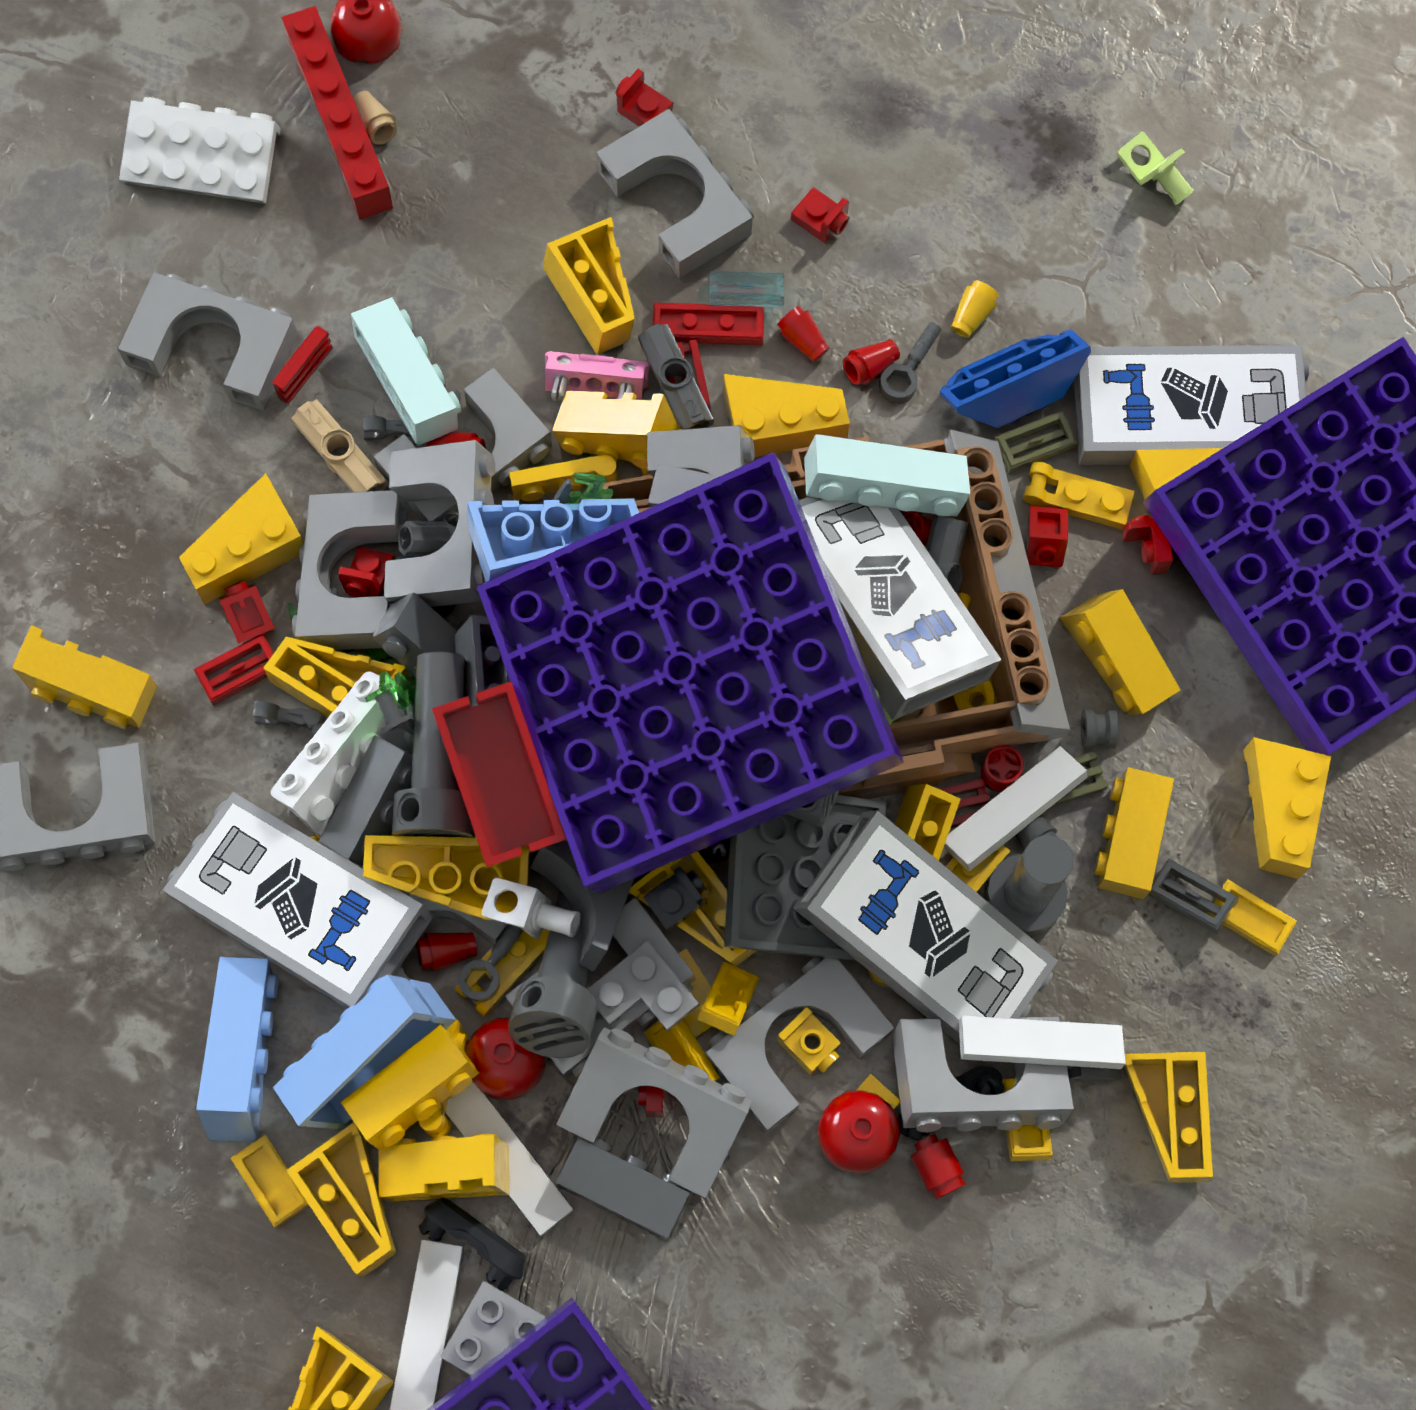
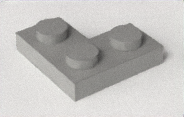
(645, 978)

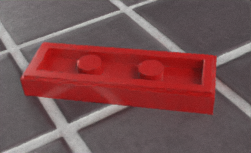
(712, 323)

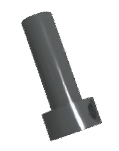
(434, 801)
(1032, 885)
(555, 1010)

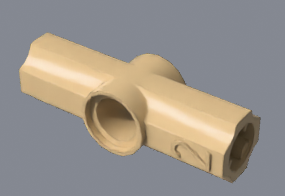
(326, 436)

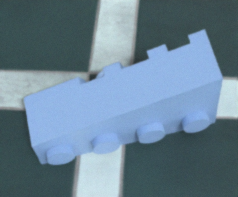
(518, 534)
(237, 1049)

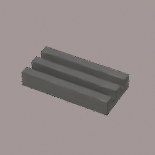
(1186, 909)

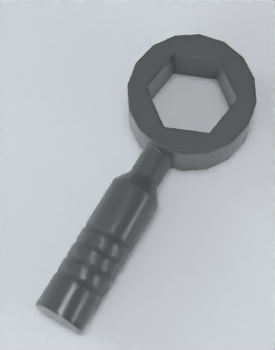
(906, 371)
(499, 951)

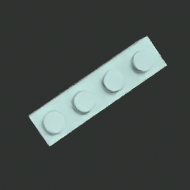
(405, 371)
(886, 476)

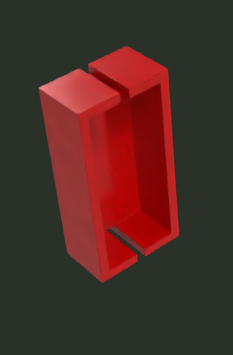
(499, 774)

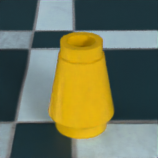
(974, 308)

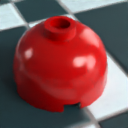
(365, 29)
(502, 1064)
(858, 1131)

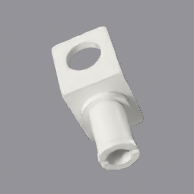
(532, 910)

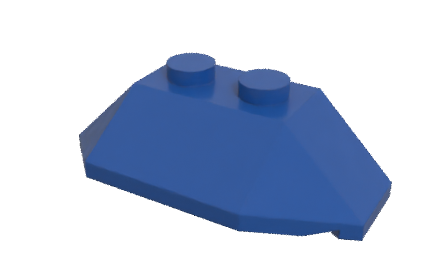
(1017, 378)

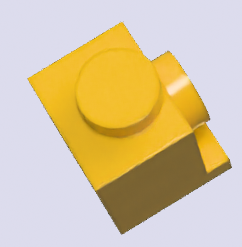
(793, 1038)

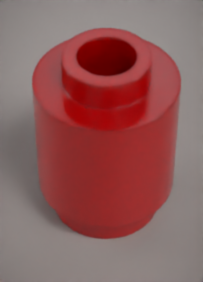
(938, 1166)

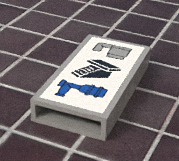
(1180, 396)
(898, 606)
(296, 902)
(923, 928)

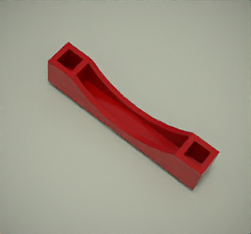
(337, 112)

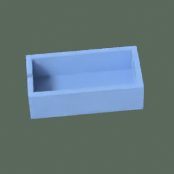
(358, 1047)

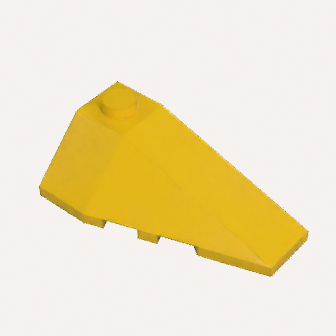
(443, 870)

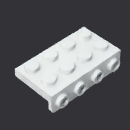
(198, 150)
(330, 759)

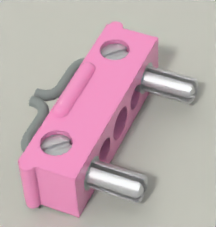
(594, 374)

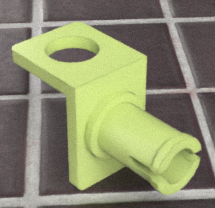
(1156, 168)

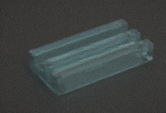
(746, 289)

